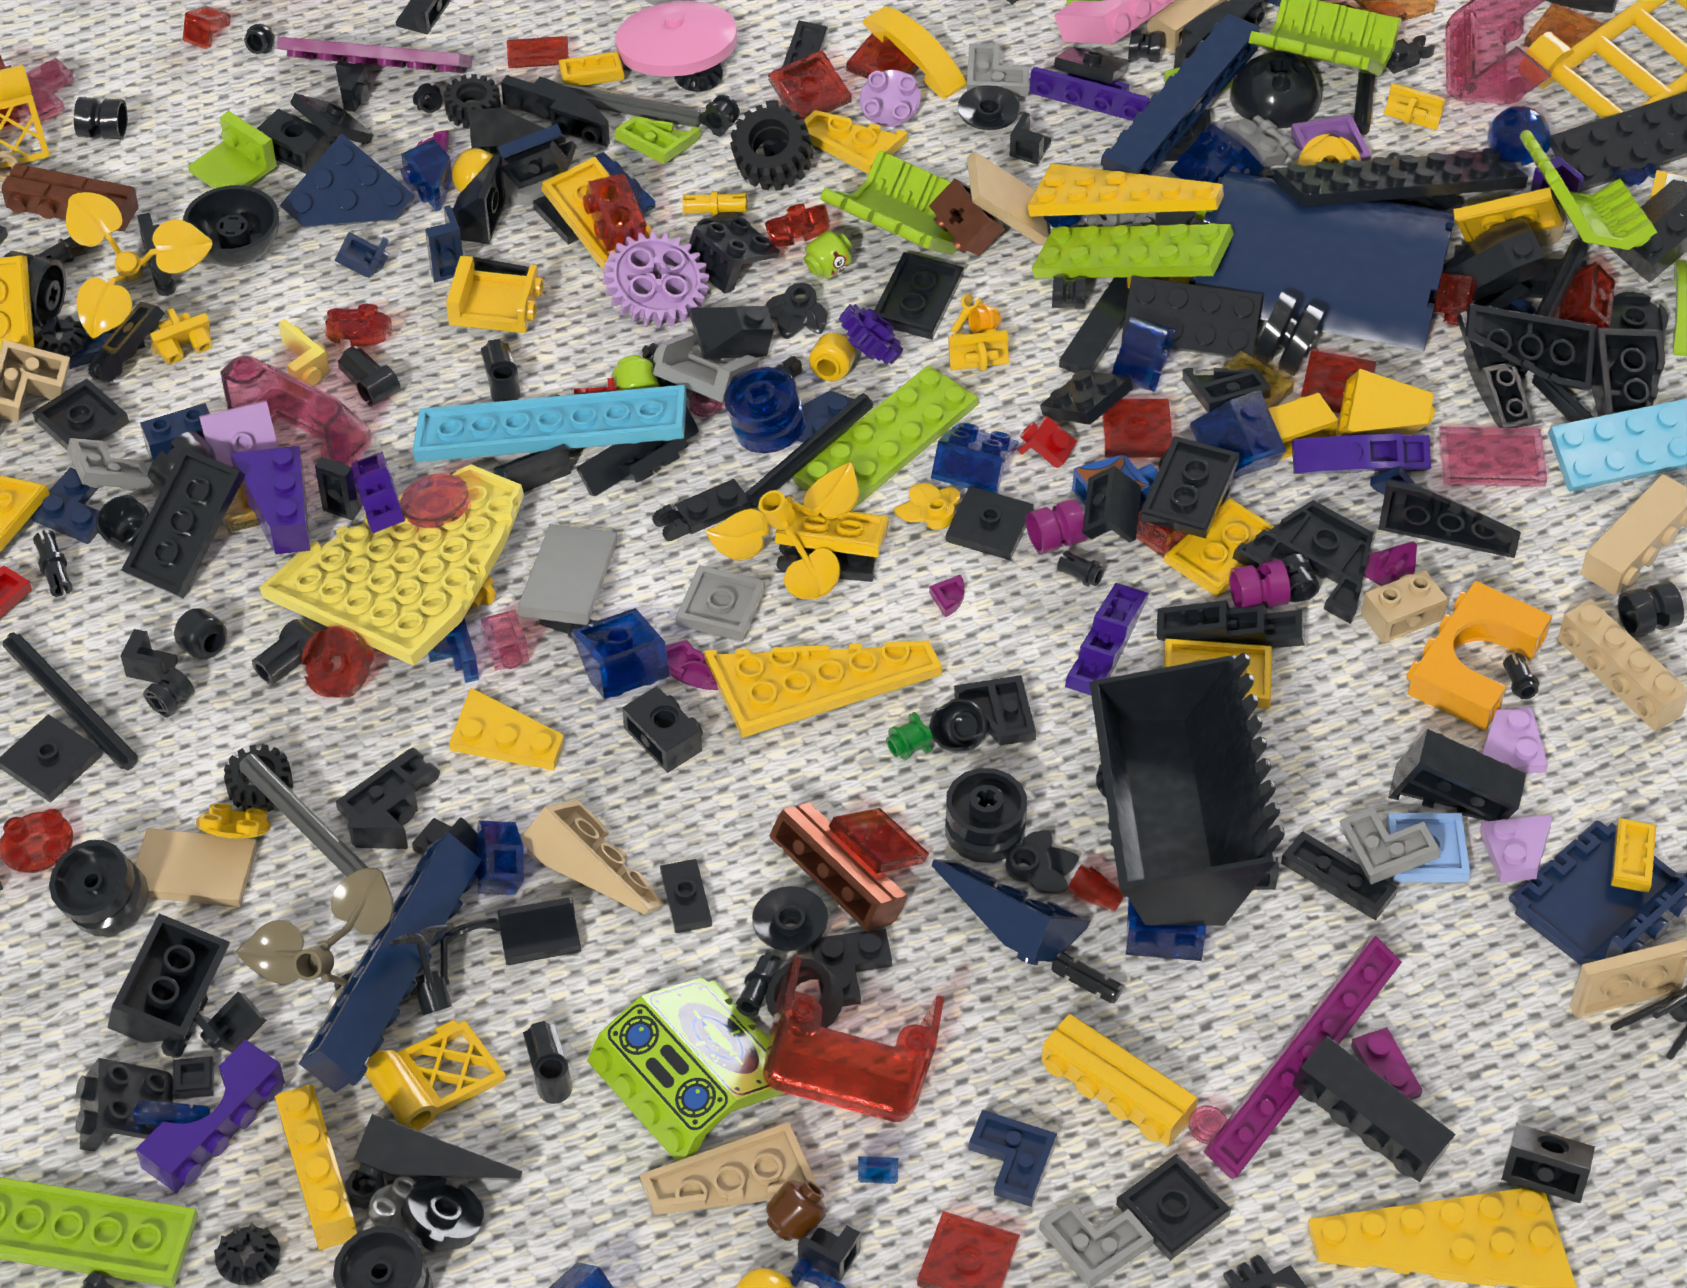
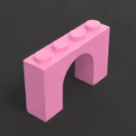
(1104, 20)

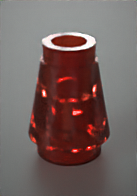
(1095, 888)

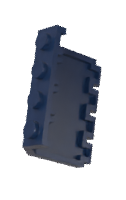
(1585, 914)

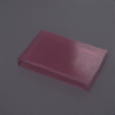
(1492, 456)

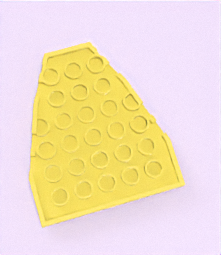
(406, 581)

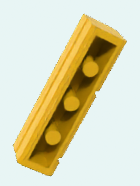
(1118, 1080)
(316, 1166)

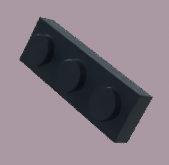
(1337, 875)

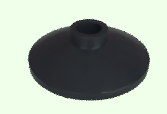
(988, 107)
(790, 906)

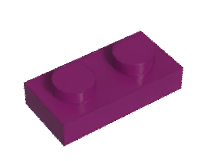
(1384, 1057)

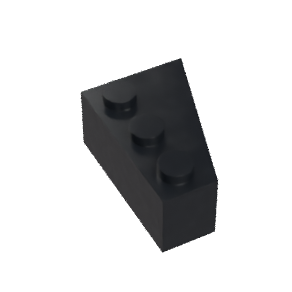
(1457, 777)

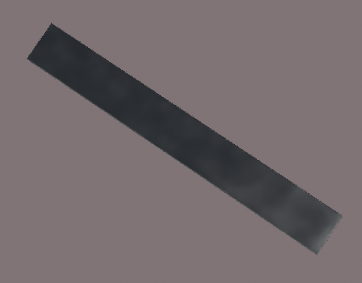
(1108, 314)

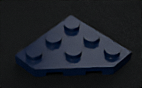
(346, 190)

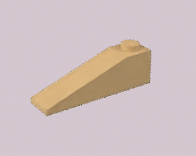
(574, 844)

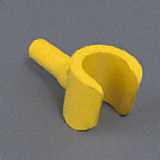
(966, 300)

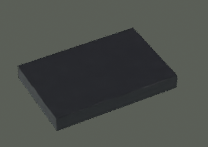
(919, 294)
(1189, 487)

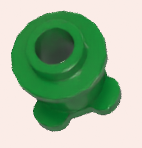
(909, 738)

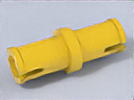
(714, 203)

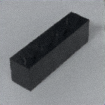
(1373, 1109)

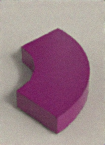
(689, 666)

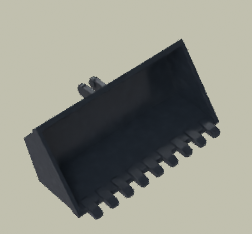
(1186, 789)

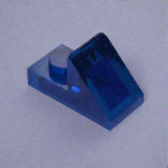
(459, 648)

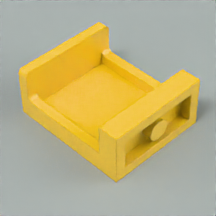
(493, 299)

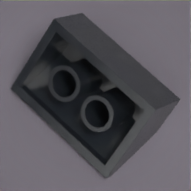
(1669, 217)
(167, 982)

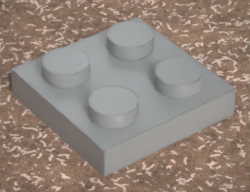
(720, 603)

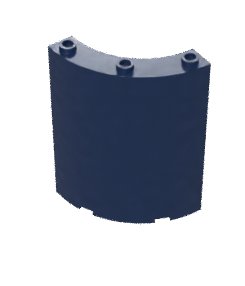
(1356, 260)

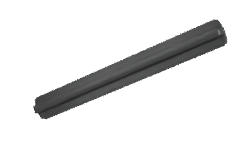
(639, 106)
(300, 815)

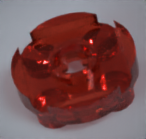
(797, 223)
(360, 326)
(354, 662)

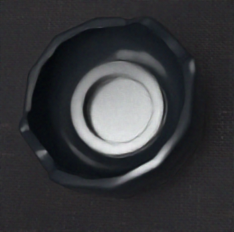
(121, 521)
(958, 726)

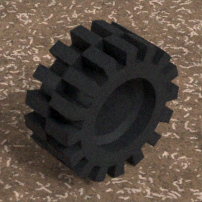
(466, 90)
(250, 795)

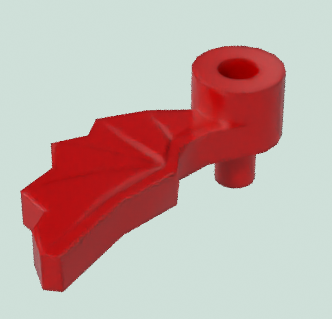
(611, 387)

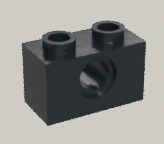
(295, 140)
(662, 728)
(1548, 1163)

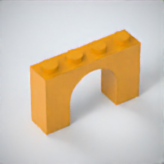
(1478, 616)

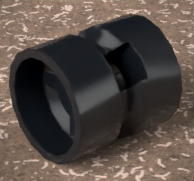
(103, 118)
(1652, 608)

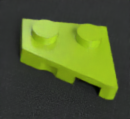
(656, 138)

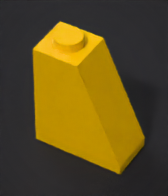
(1383, 406)

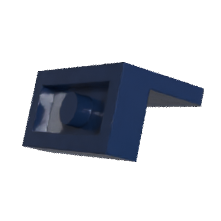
(444, 247)

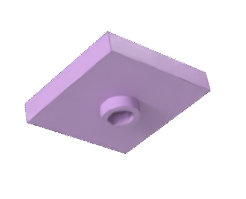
(239, 430)

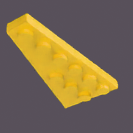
(1099, 191)
(1464, 1239)

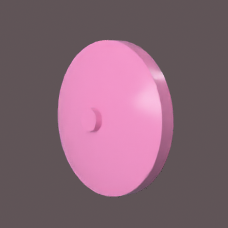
(676, 38)

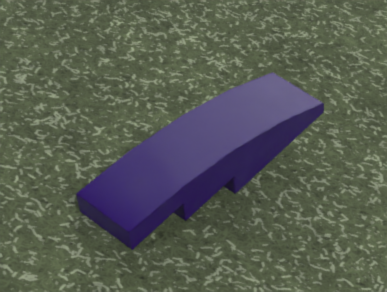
(377, 492)
(1107, 637)

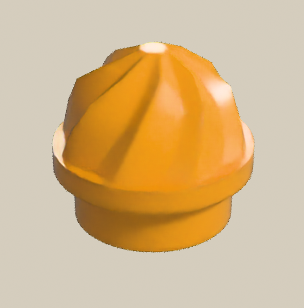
(984, 318)

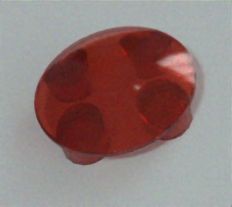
(35, 841)

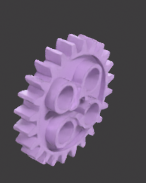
(655, 279)

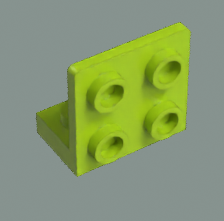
(237, 160)

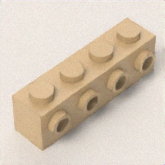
(1637, 536)
(1623, 665)

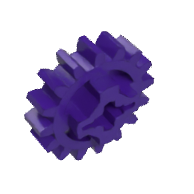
(871, 334)

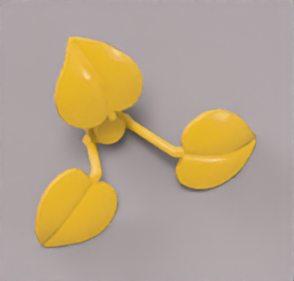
(106, 305)
(814, 575)

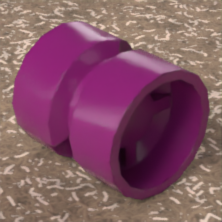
(1056, 526)
(1262, 585)

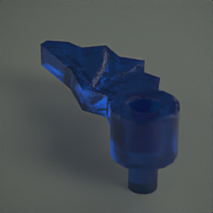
(1634, 176)
(803, 1271)

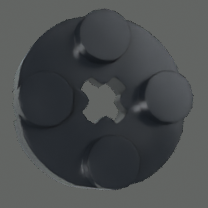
(1638, 306)
(434, 1228)

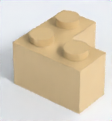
(30, 372)

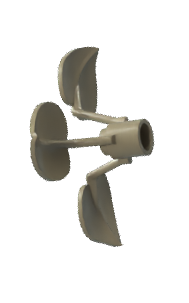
(277, 946)

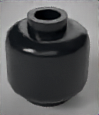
(200, 633)

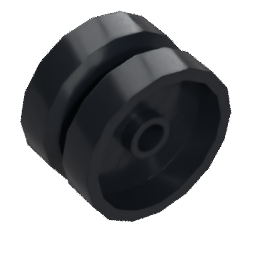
(46, 286)
(1289, 333)
(985, 814)
(98, 888)
(381, 1260)

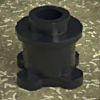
(720, 114)

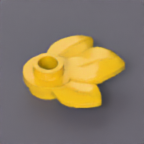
(929, 505)

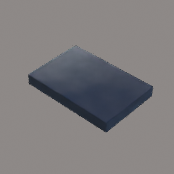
(529, 141)

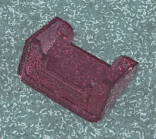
(299, 404)

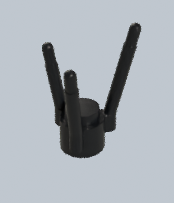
(1674, 1004)

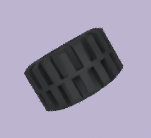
(765, 125)

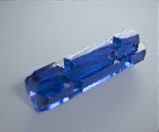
(175, 1113)

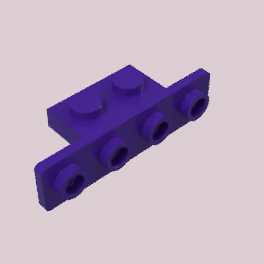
(1088, 93)

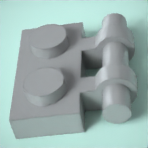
(1262, 140)

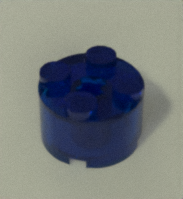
(1143, 352)

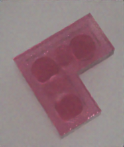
(43, 82)

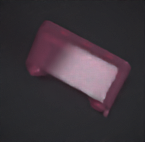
(1477, 54)

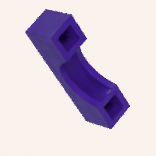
(179, 1151)

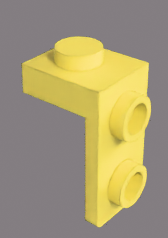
(312, 358)

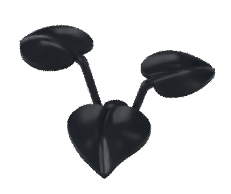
(431, 988)

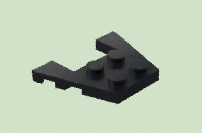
(1331, 543)

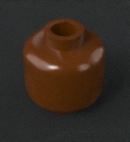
(796, 1210)

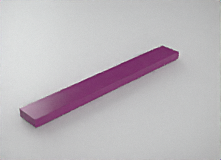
(1274, 1091)

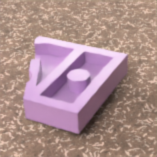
(1516, 741)
(1516, 846)

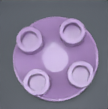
(890, 97)

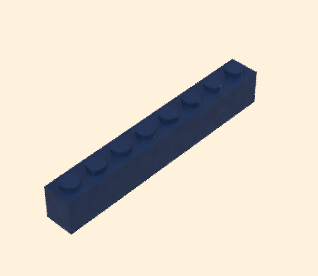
(1183, 98)
(386, 971)

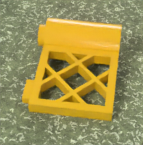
(13, 92)
(405, 1085)

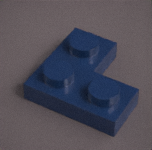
(66, 508)
(1023, 1150)

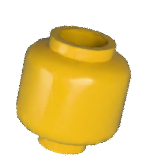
(832, 357)

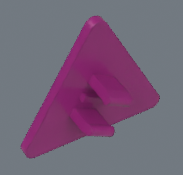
(1391, 564)

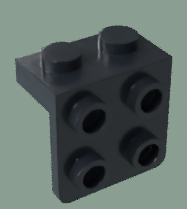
(109, 1097)

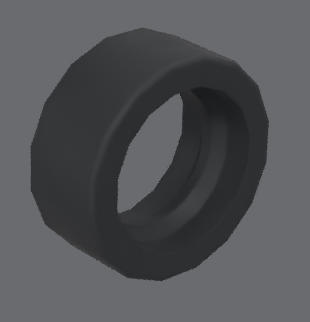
(811, 969)

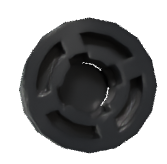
(1145, 46)
(1076, 296)
(1302, 582)
(168, 692)

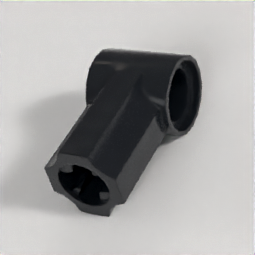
(500, 371)
(371, 380)
(285, 653)
(548, 1062)

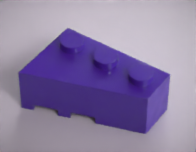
(276, 495)

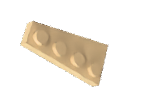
(729, 1174)

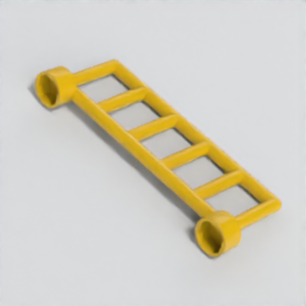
(1561, 59)

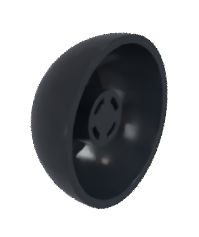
(1276, 89)
(237, 221)

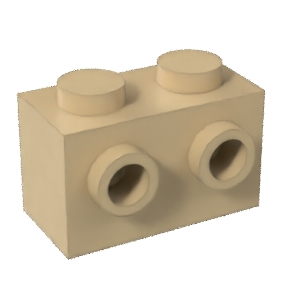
(1404, 606)

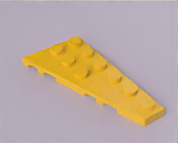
(804, 681)

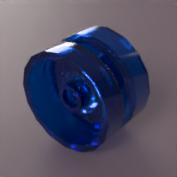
(765, 410)

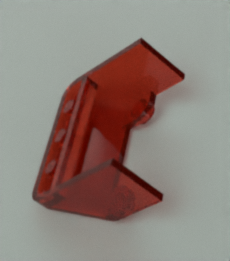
(844, 1067)

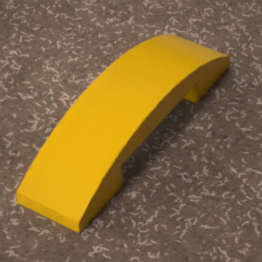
(920, 47)

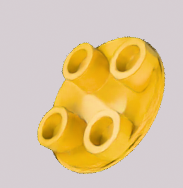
(234, 824)

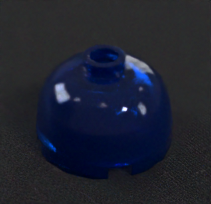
(1506, 130)

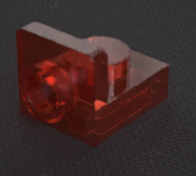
(202, 23)
(1454, 296)

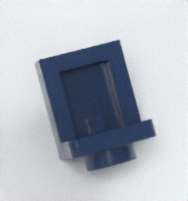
(362, 255)

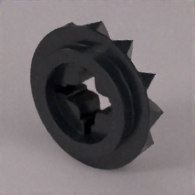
(705, 81)
(72, 339)
(258, 1265)

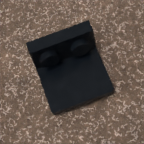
(727, 247)

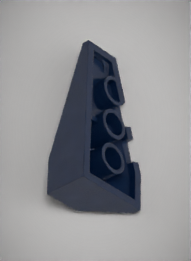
(1026, 926)

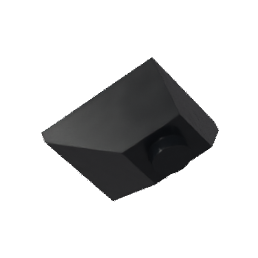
(481, 203)
(732, 331)

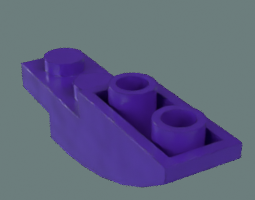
(1360, 453)

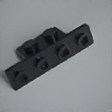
(632, 460)

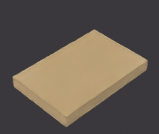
(1004, 197)
(196, 867)
(1630, 978)

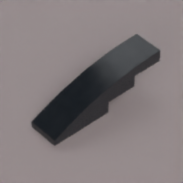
(1241, 625)

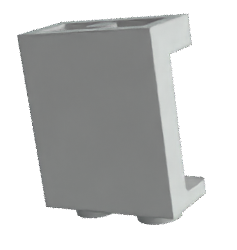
(680, 365)

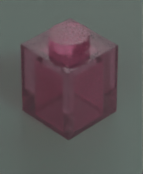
(505, 640)

